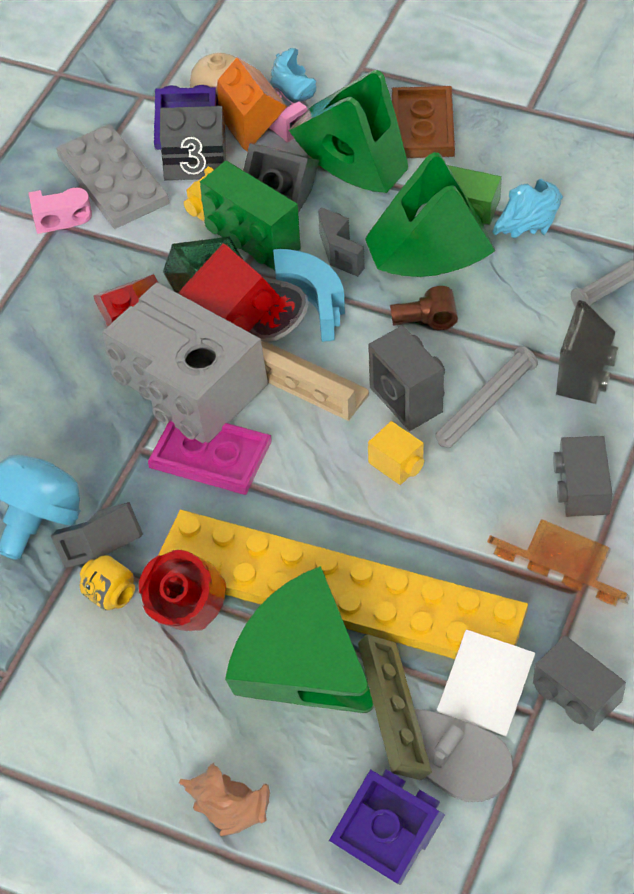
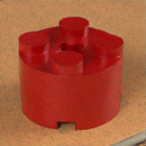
(201, 596)

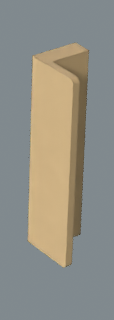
(312, 382)

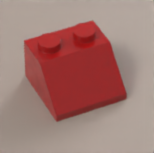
(231, 289)

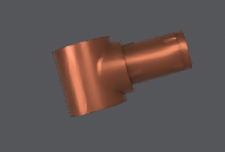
(434, 308)

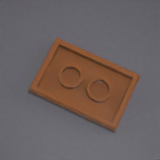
(425, 120)

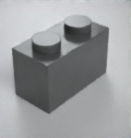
(584, 476)
(578, 683)

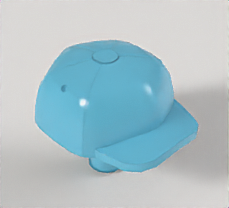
(34, 493)

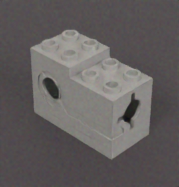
(185, 361)

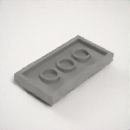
(112, 176)

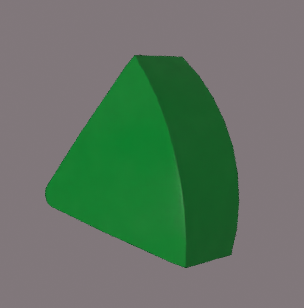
(355, 134)
(441, 236)
(299, 651)

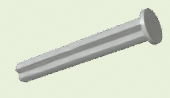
(604, 285)
(487, 396)

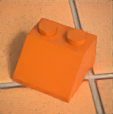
(247, 102)

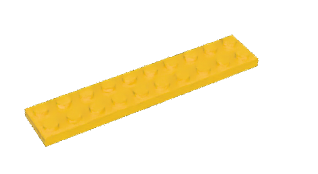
(368, 594)

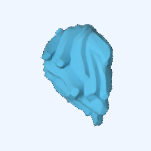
(291, 77)
(529, 209)

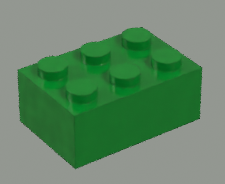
(249, 213)

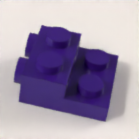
(174, 96)
(387, 825)

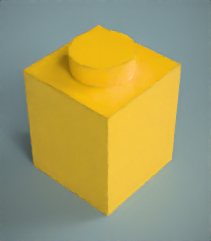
(396, 453)

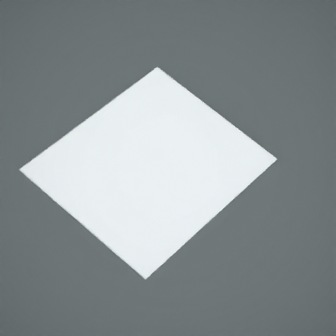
(486, 682)

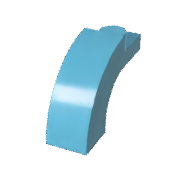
(317, 282)

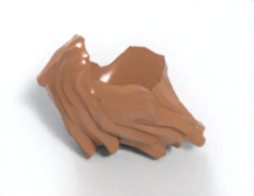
(227, 802)

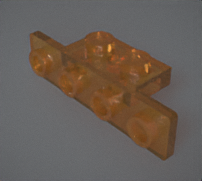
(566, 555)

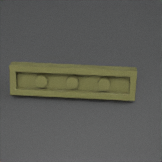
(394, 708)

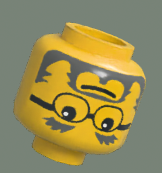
(107, 583)

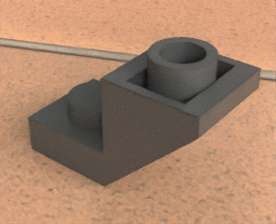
(336, 241)
(99, 536)

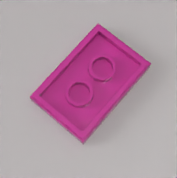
(224, 462)

